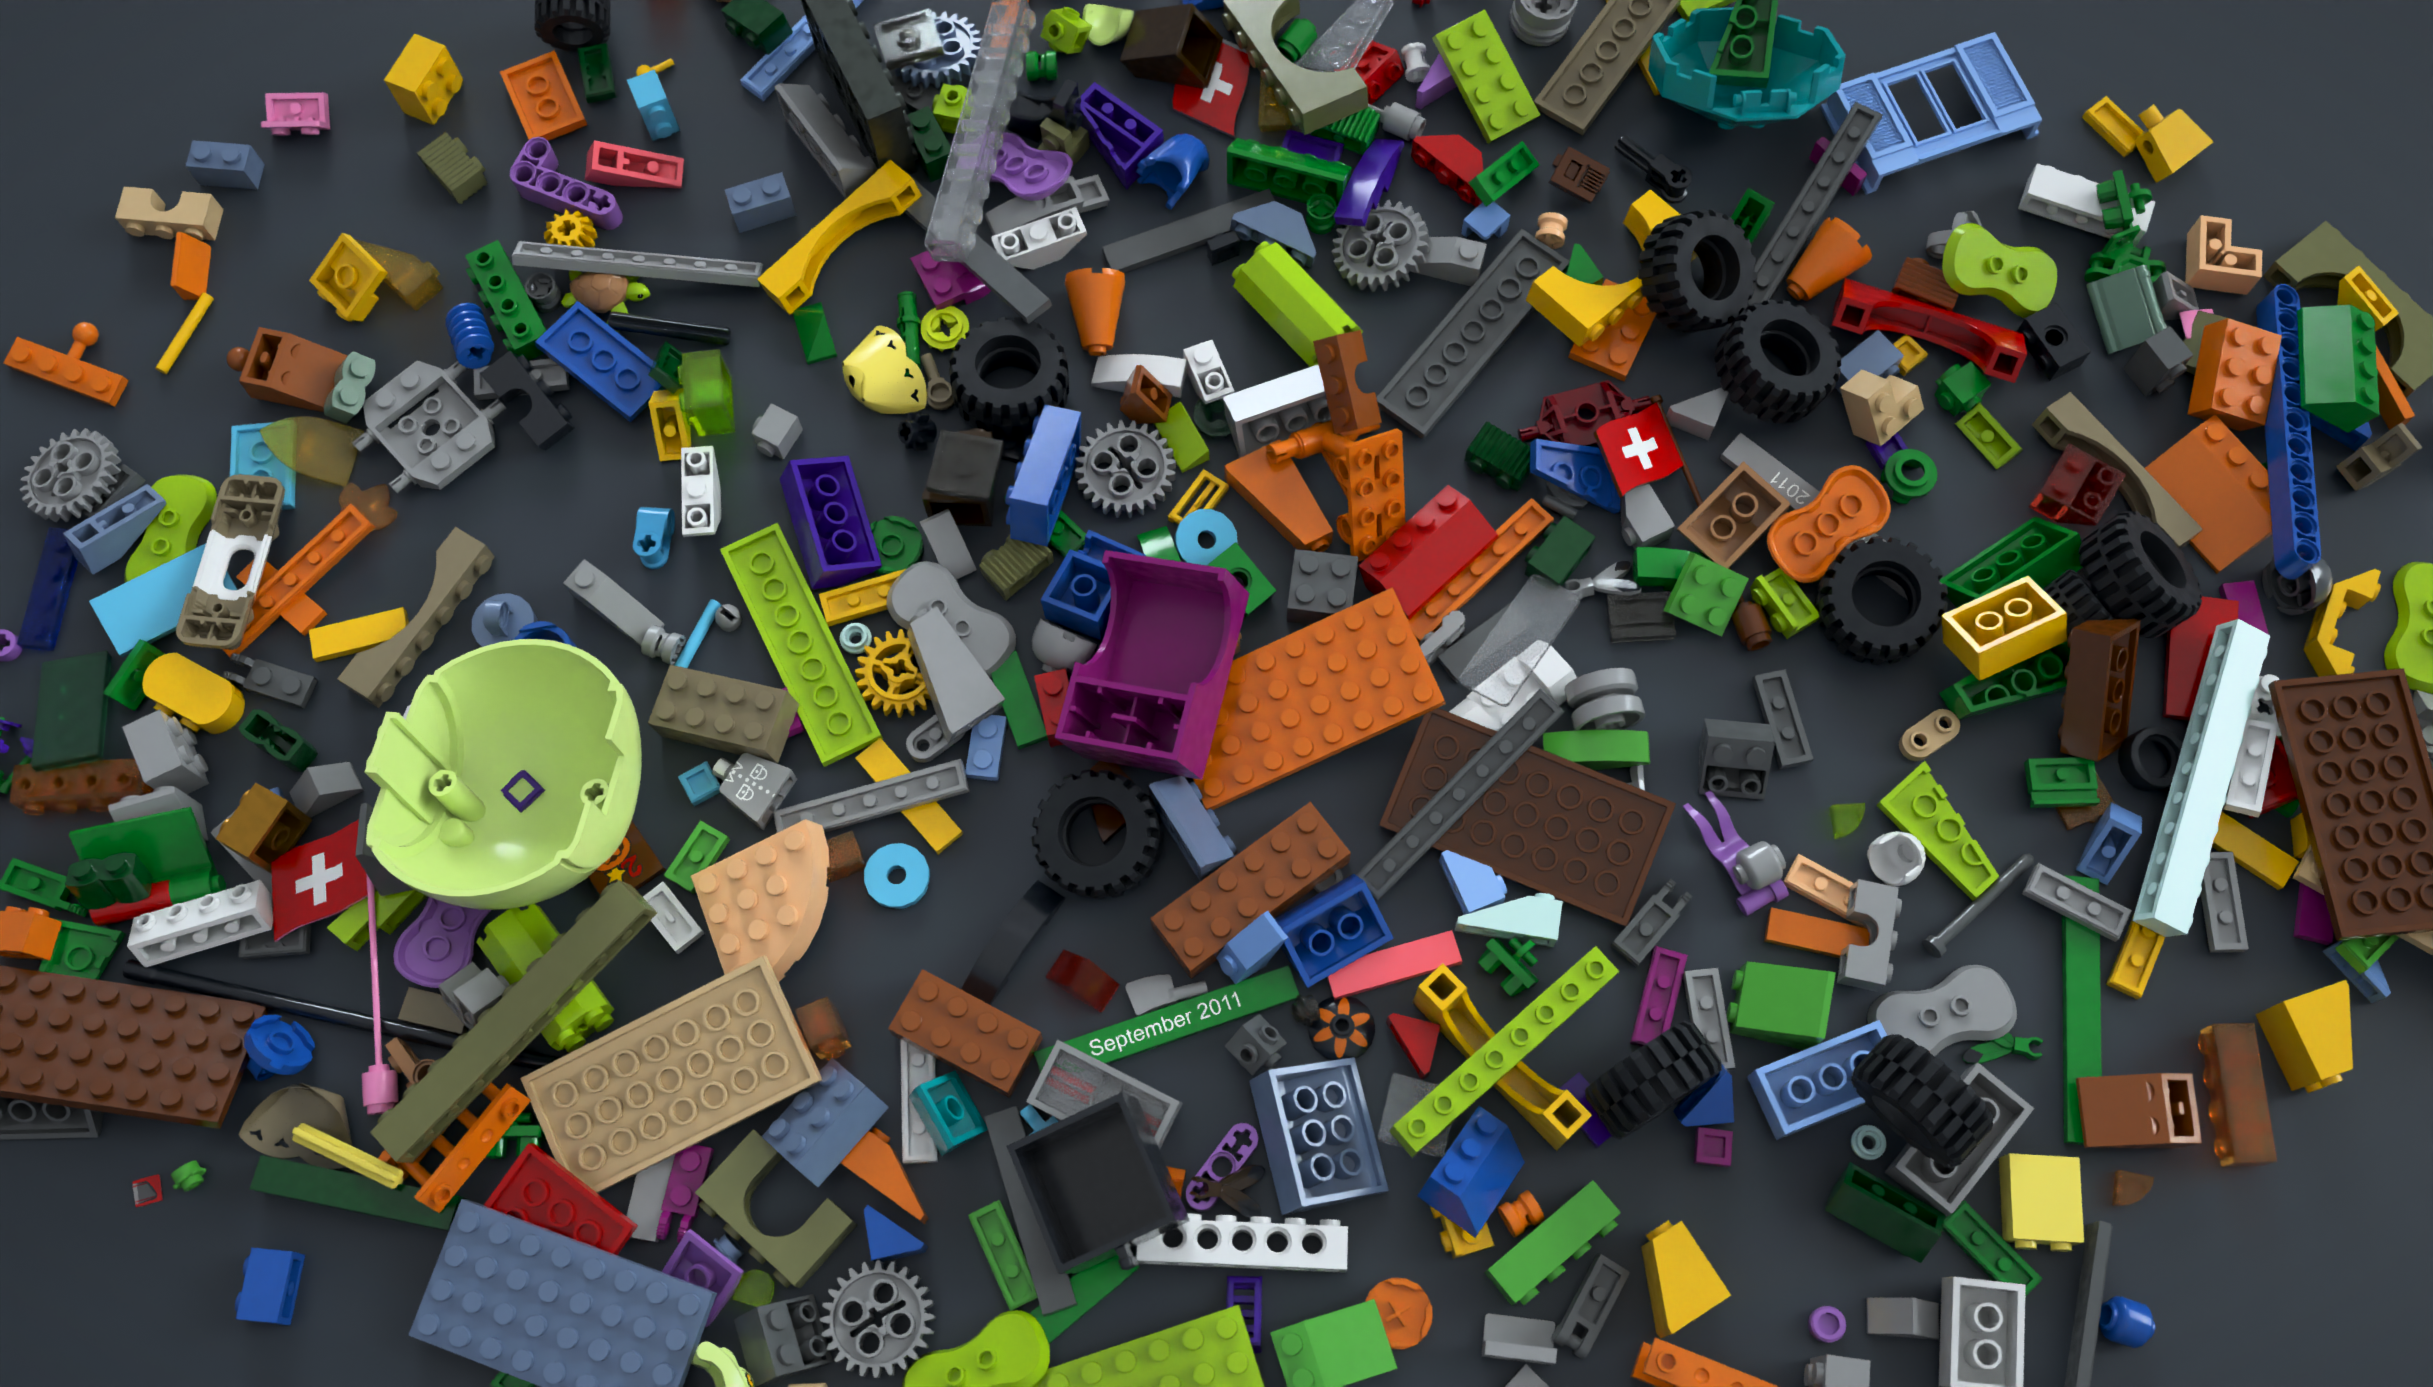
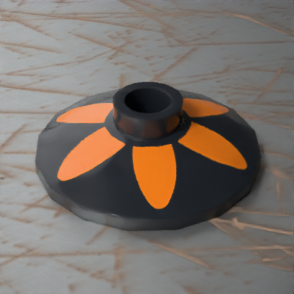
(1347, 1044)

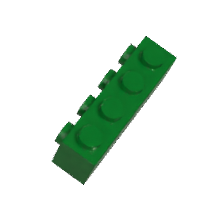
(508, 299)

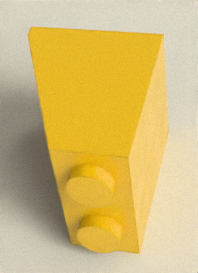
(2311, 1036)
(1679, 1278)

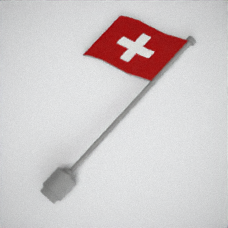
(1221, 101)

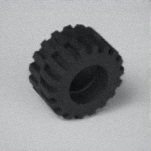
(572, 23)
(2076, 599)

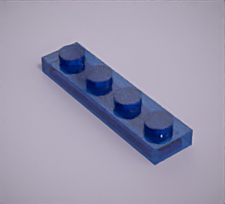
(48, 593)

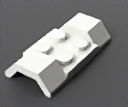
(1549, 675)

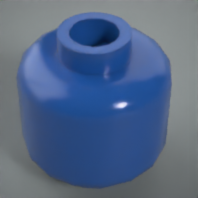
(2126, 1322)

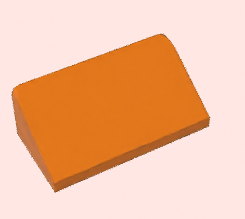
(190, 267)

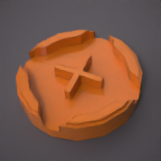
(1403, 1310)

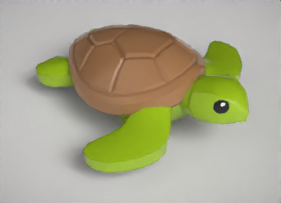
(604, 291)

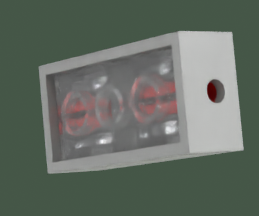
(1078, 1081)

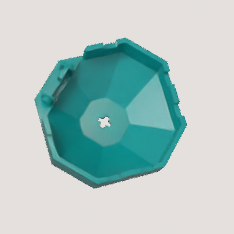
(1802, 71)

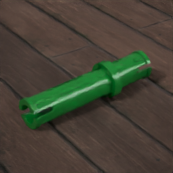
(908, 324)

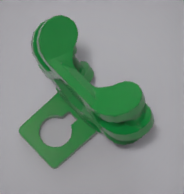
(2122, 257)

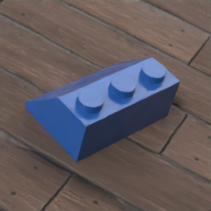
(1332, 930)
(1474, 1172)

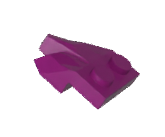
(947, 281)

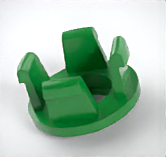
(1904, 488)

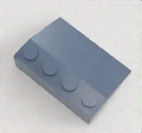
(1318, 1135)

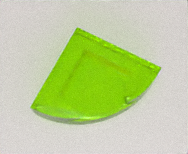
(1846, 818)

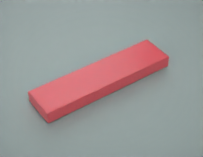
(1395, 965)

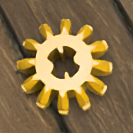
(571, 230)

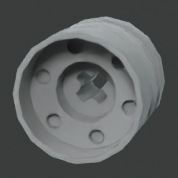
(1541, 20)

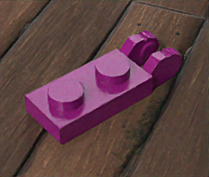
(686, 1176)

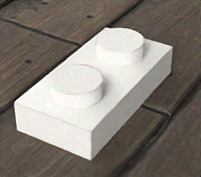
(672, 918)

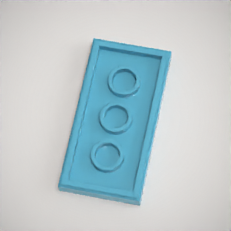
(149, 603)

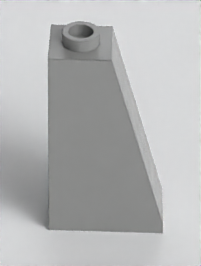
(953, 677)

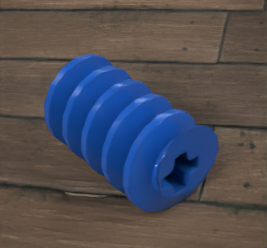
(469, 335)

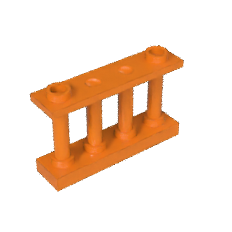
(469, 1152)
(1673, 1366)

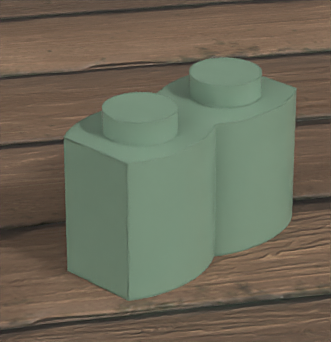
(349, 390)

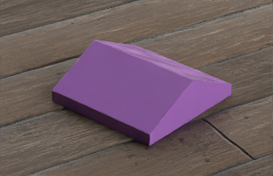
(706, 1267)

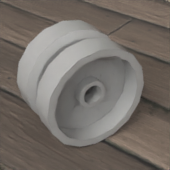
(1605, 700)

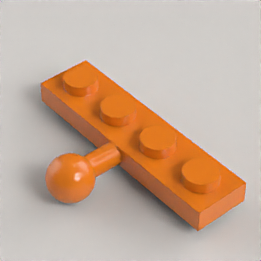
(68, 369)

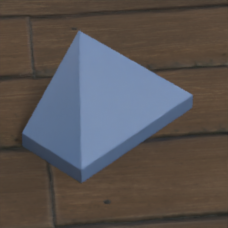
(2369, 983)

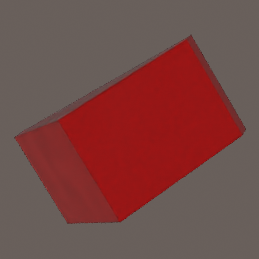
(1416, 1039)

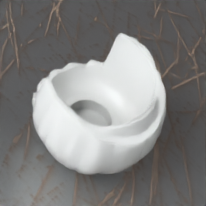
(1896, 858)

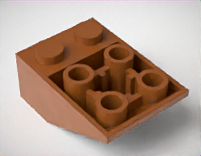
(2138, 1111)

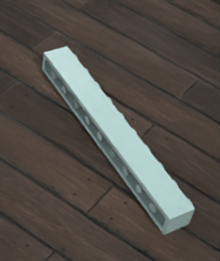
(2201, 779)

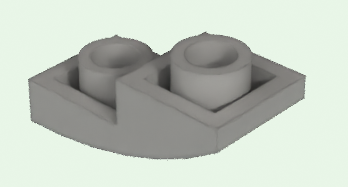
(948, 544)

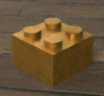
(263, 827)

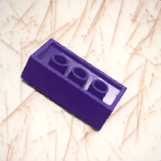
(829, 520)

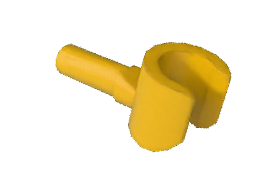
(658, 68)

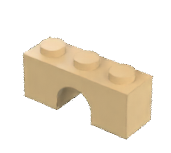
(143, 214)

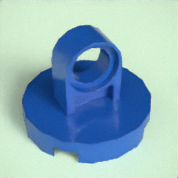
(277, 1047)

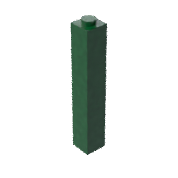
(348, 1193)

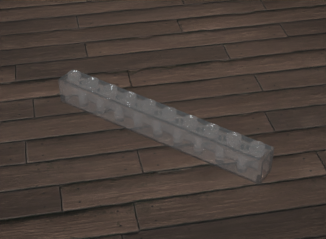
(980, 131)

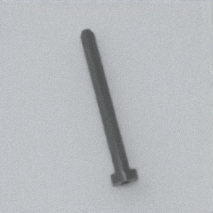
(1936, 944)

